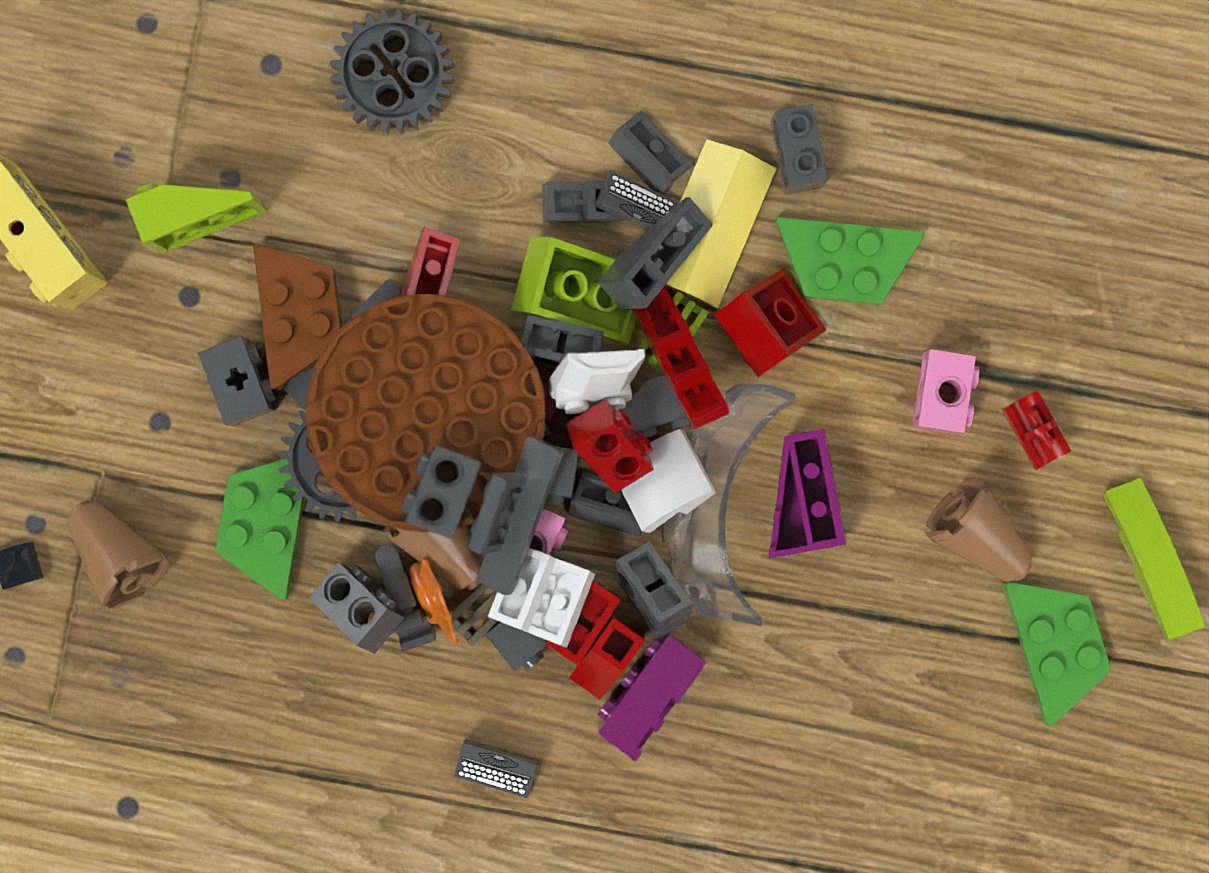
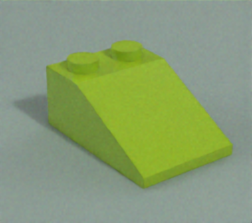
(181, 214)
(562, 286)

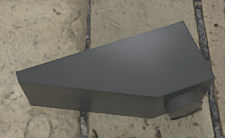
(655, 256)

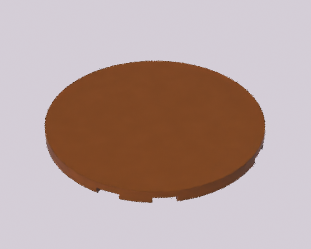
(417, 379)

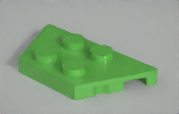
(846, 259)
(261, 526)
(1058, 645)

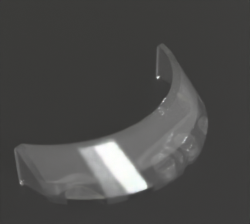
(698, 538)

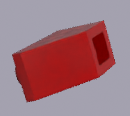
(607, 657)

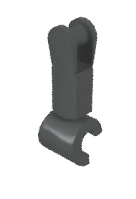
(415, 628)

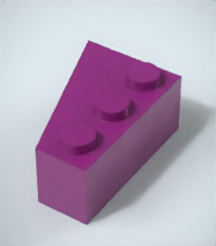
(807, 498)
(648, 694)

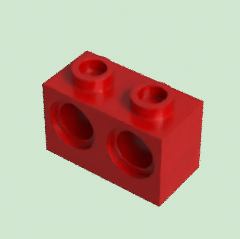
(611, 446)
(593, 616)

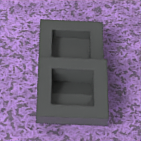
(573, 203)

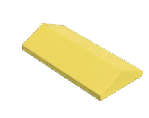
(729, 192)

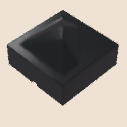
(19, 565)

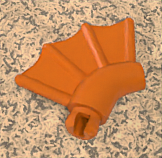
(431, 597)

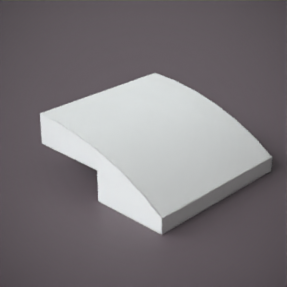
(673, 485)
(545, 598)

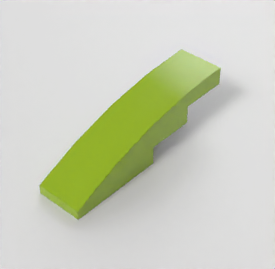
(1154, 560)

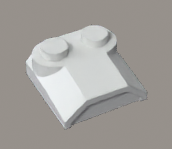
(592, 377)

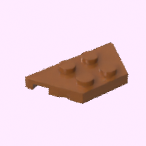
(297, 311)

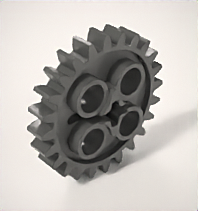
(418, 52)
(304, 473)

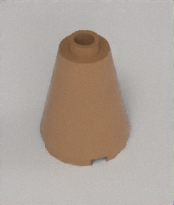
(980, 532)
(113, 554)
(447, 556)

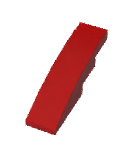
(681, 360)

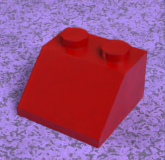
(770, 322)

